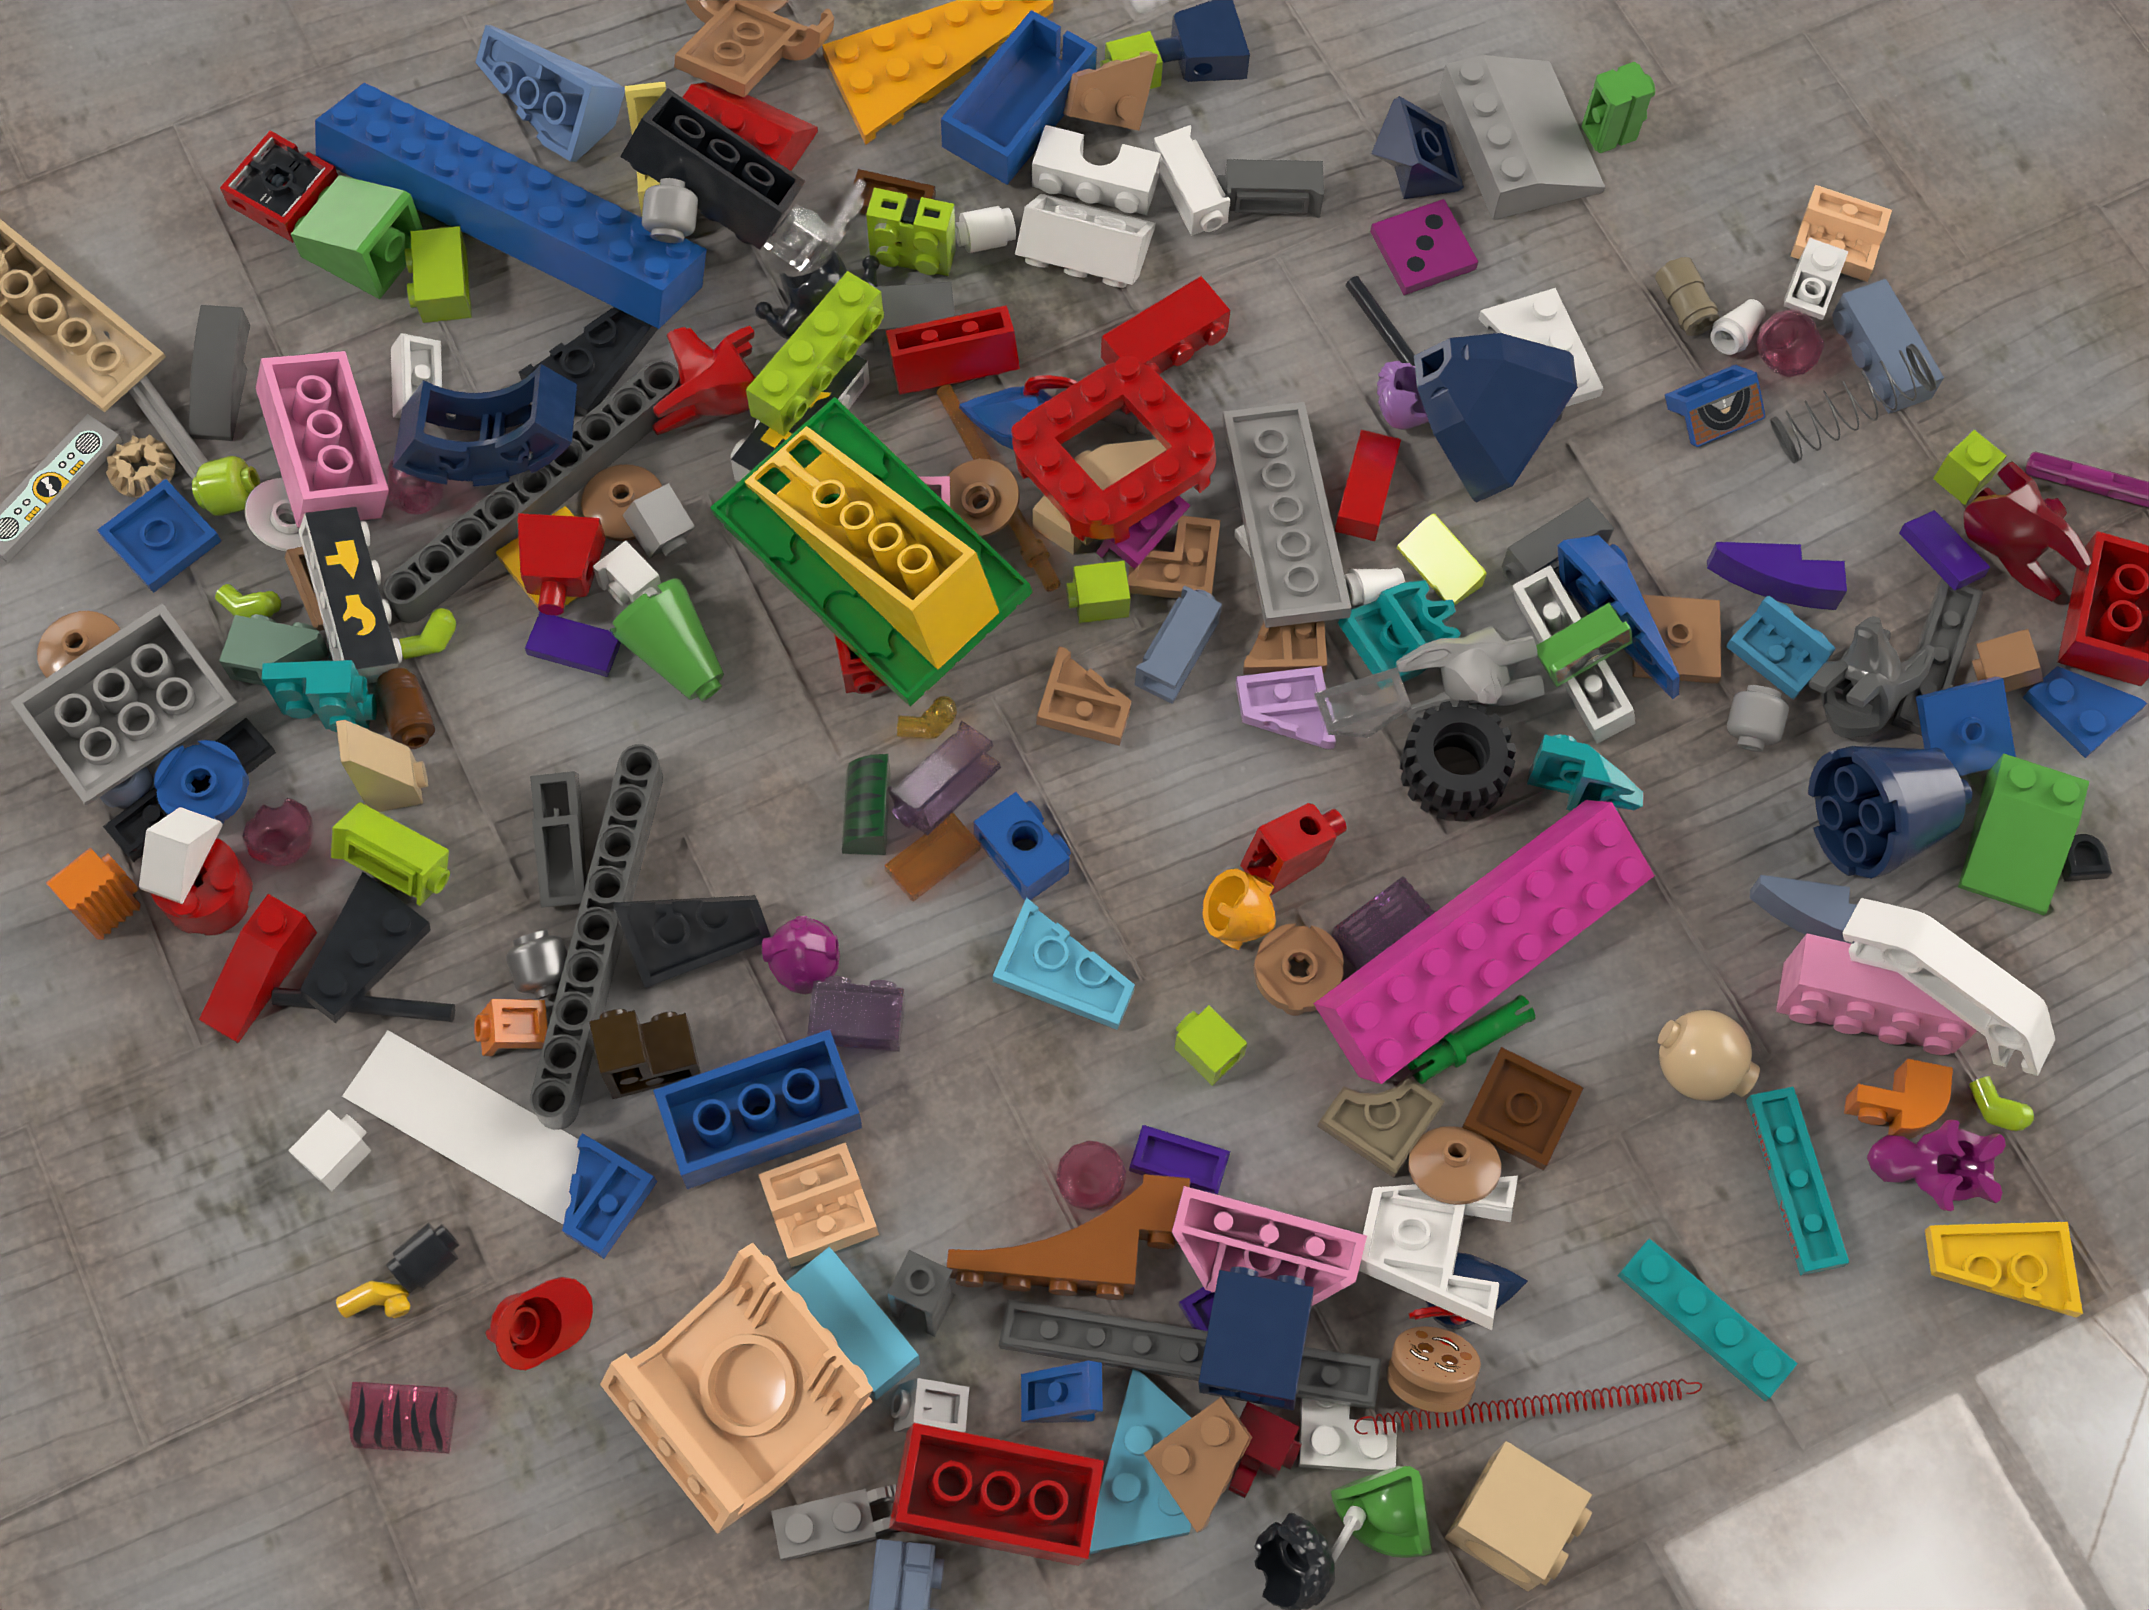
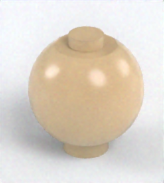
(1707, 1056)

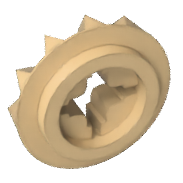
(133, 483)

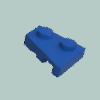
(603, 1196)

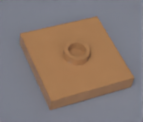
(1690, 634)

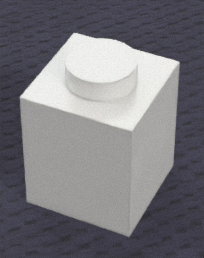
(331, 1148)

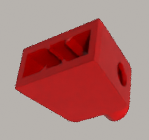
(558, 557)
(1292, 845)

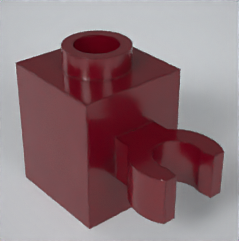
(1268, 1450)

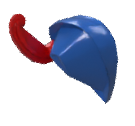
(1001, 410)

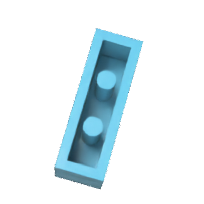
(855, 1321)

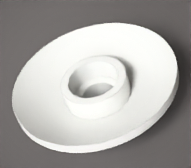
(264, 514)

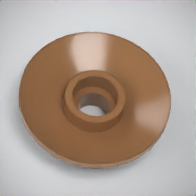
(984, 481)
(600, 500)
(55, 644)
(1452, 1178)

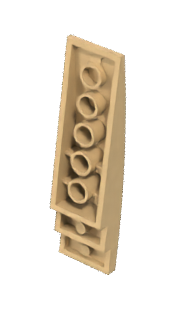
(65, 326)

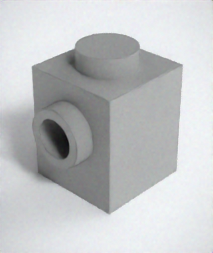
(659, 522)

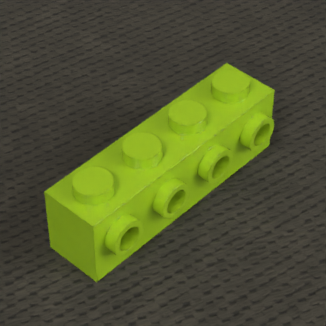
(815, 353)

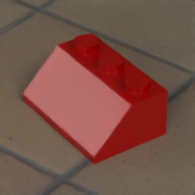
(760, 124)

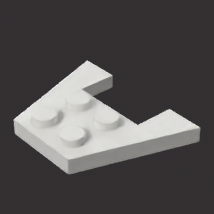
(1416, 1245)

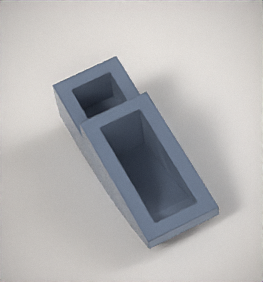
(1805, 905)

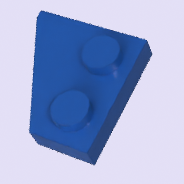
(2082, 708)

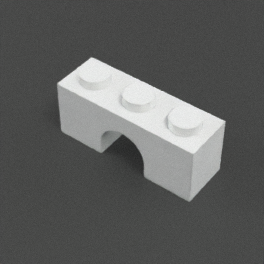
(1123, 184)

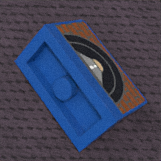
(1718, 404)

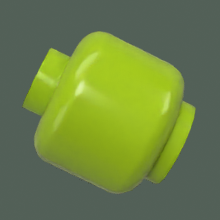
(224, 485)

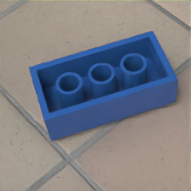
(713, 1118)

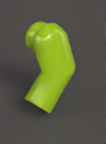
(256, 603)
(433, 637)
(1998, 1110)

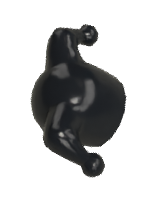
(808, 291)

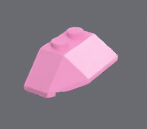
(1234, 1233)

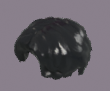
(1295, 1564)

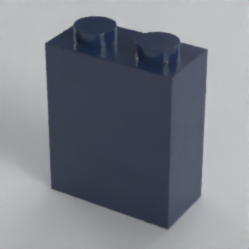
(1256, 1338)

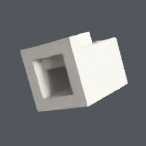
(626, 575)

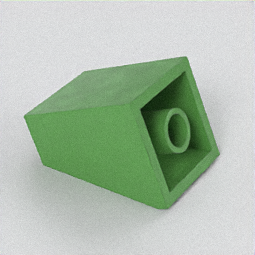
(359, 233)

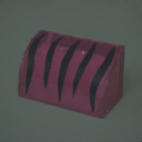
(401, 1417)

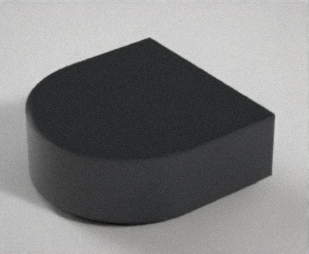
(2086, 860)

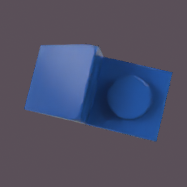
(1062, 1393)

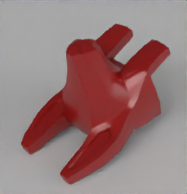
(709, 378)

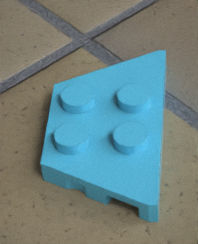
(1132, 1497)

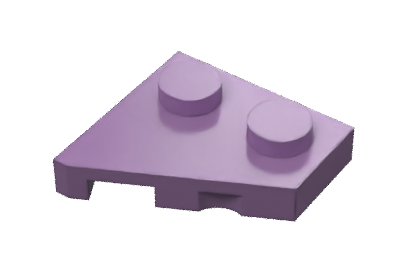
(1285, 704)

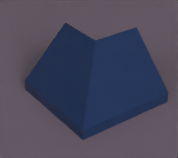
(1418, 150)

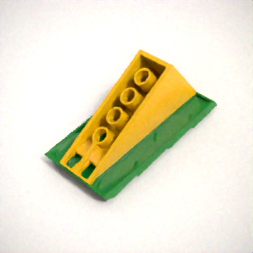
(872, 551)

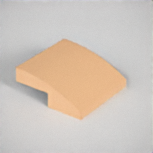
(1846, 225)
(818, 1204)

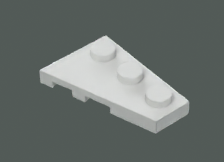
(1546, 321)

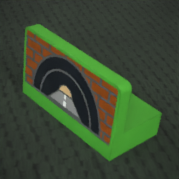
(1583, 644)

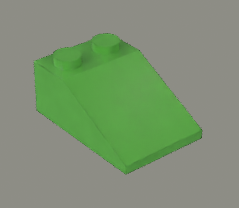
(2022, 833)

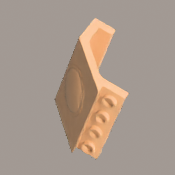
(739, 1391)

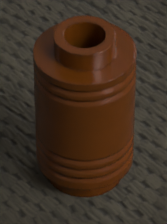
(404, 708)

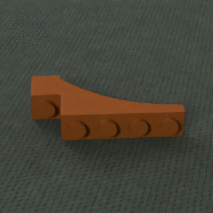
(1088, 1257)

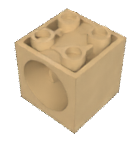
(1520, 1518)

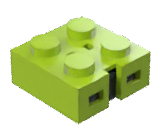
(911, 232)

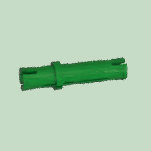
(1456, 1047)

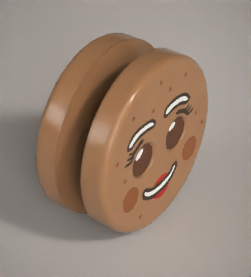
(1433, 1369)

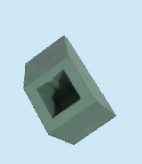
(265, 641)

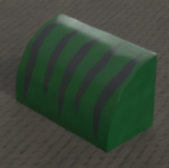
(866, 805)

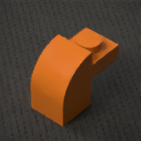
(1916, 1102)

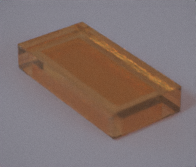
(932, 857)

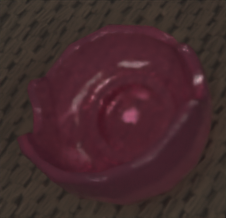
(1790, 343)
(279, 833)
(1091, 1176)

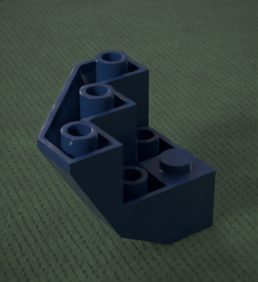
(1492, 403)

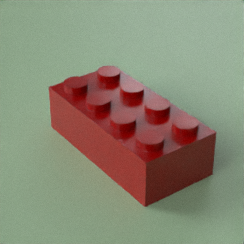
(997, 1494)

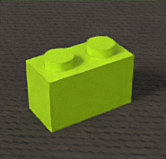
(439, 274)

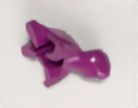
(1944, 1163)

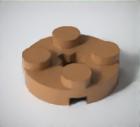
(1299, 943)

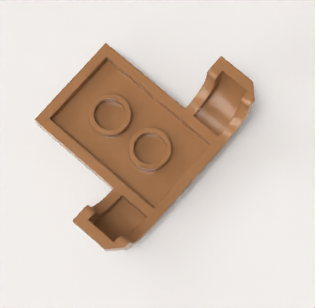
(745, 42)

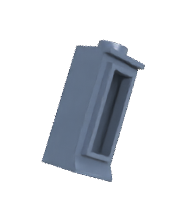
(1178, 644)

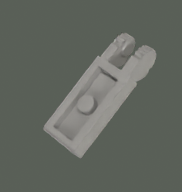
(830, 1522)

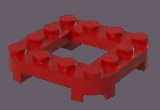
(1072, 491)

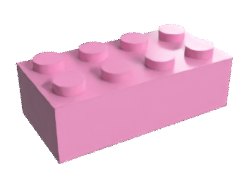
(321, 435)
(1855, 997)

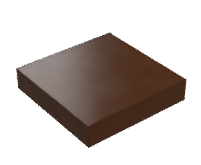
(1523, 1108)

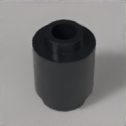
(423, 1257)

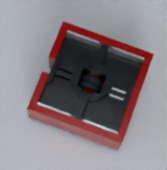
(277, 184)

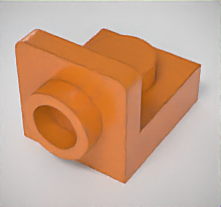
(511, 1025)

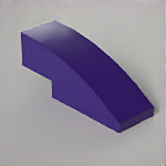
(1780, 573)

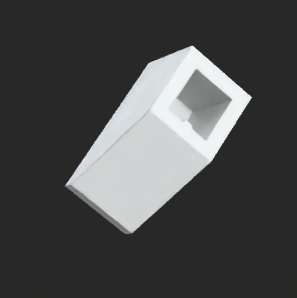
(1815, 278)

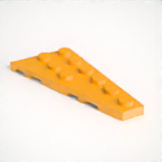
(919, 56)

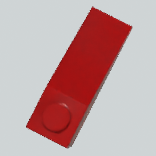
(257, 963)

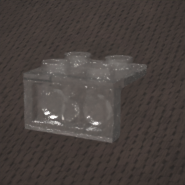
(806, 239)

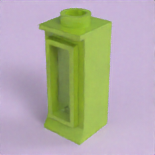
(391, 852)

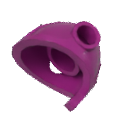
(802, 954)

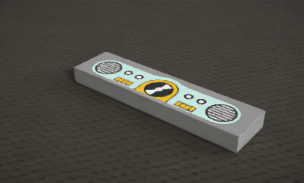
(53, 483)

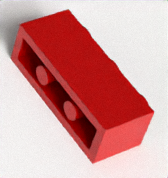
(1170, 328)
(953, 349)

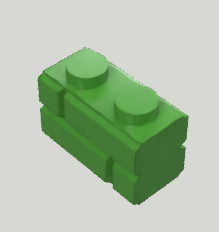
(1617, 107)

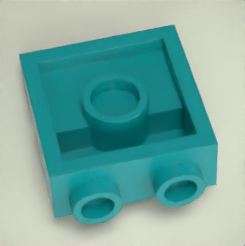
(321, 688)

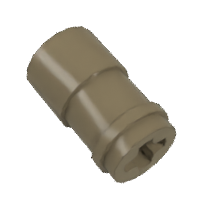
(1687, 296)

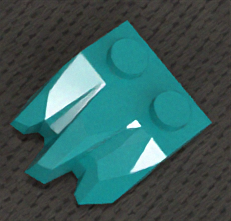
(1397, 625)
(1582, 773)

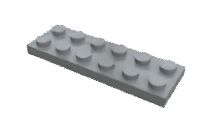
(1286, 515)

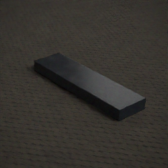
(130, 825)

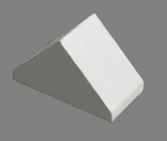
(176, 853)

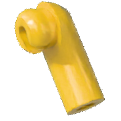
(376, 1293)

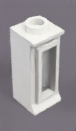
(1191, 182)

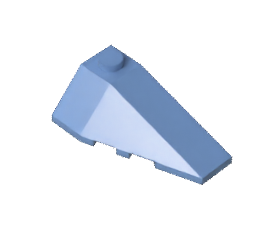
(557, 96)

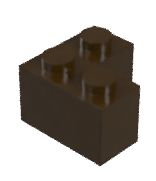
(643, 1055)

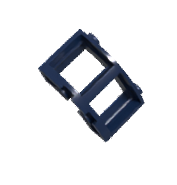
(496, 455)

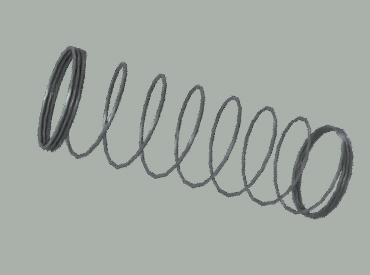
(1785, 439)

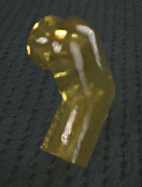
(931, 723)

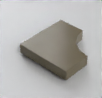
(1382, 1124)

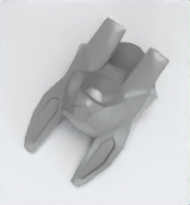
(1475, 670)

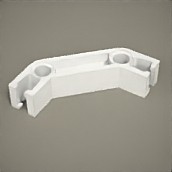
(1955, 977)

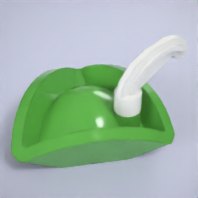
(1385, 1513)

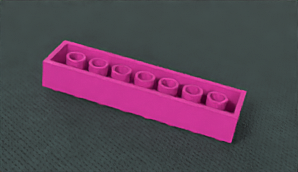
(1484, 940)

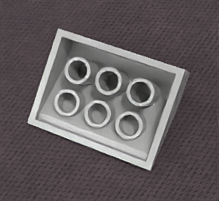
(1518, 133)
(124, 704)

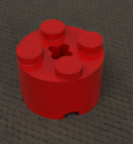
(219, 901)

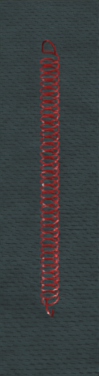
(1619, 1400)

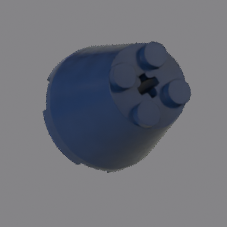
(1884, 805)

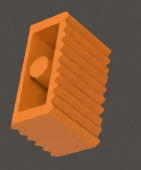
(96, 892)

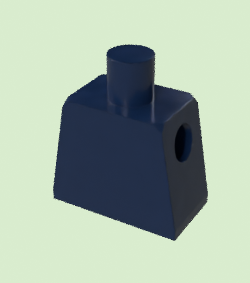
(1207, 43)

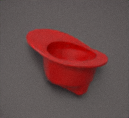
(540, 1322)

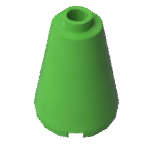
(671, 640)

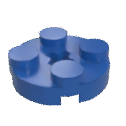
(208, 758)

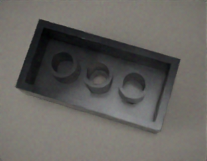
(724, 171)

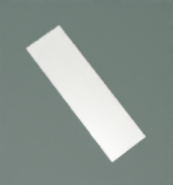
(467, 1124)

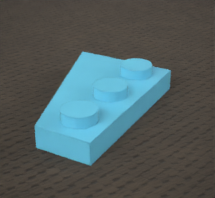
(1060, 971)

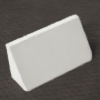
(411, 363)

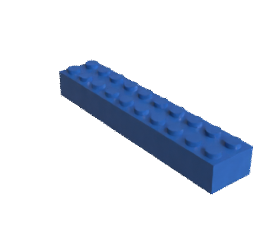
(510, 204)

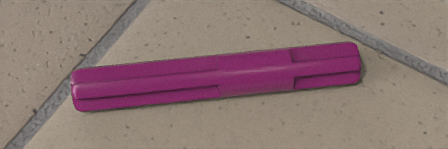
(2088, 478)

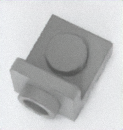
(930, 1404)

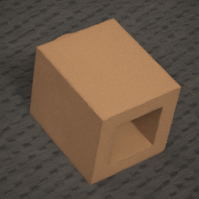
(2009, 658)

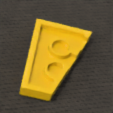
(2009, 1260)

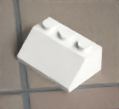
(1084, 240)

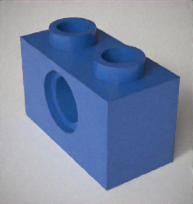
(1028, 870)

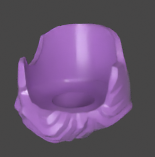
(1399, 396)

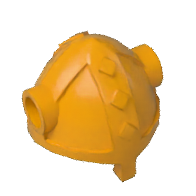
(1238, 908)

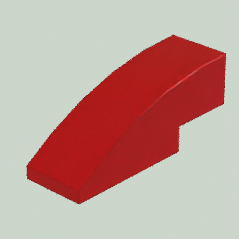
(1367, 485)

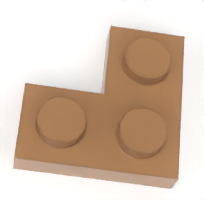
(1189, 565)

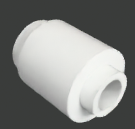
(985, 229)

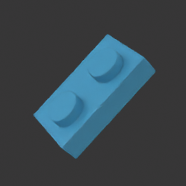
(1781, 647)

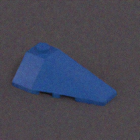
(1599, 576)

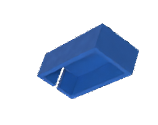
(1014, 97)

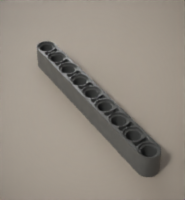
(515, 496)
(600, 953)

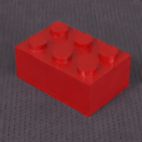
(2110, 612)

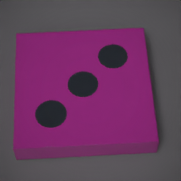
(1424, 246)

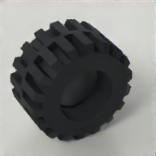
(1463, 729)

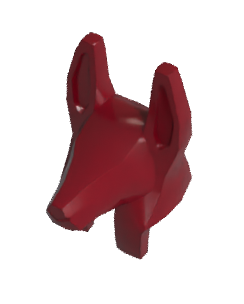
(2022, 528)

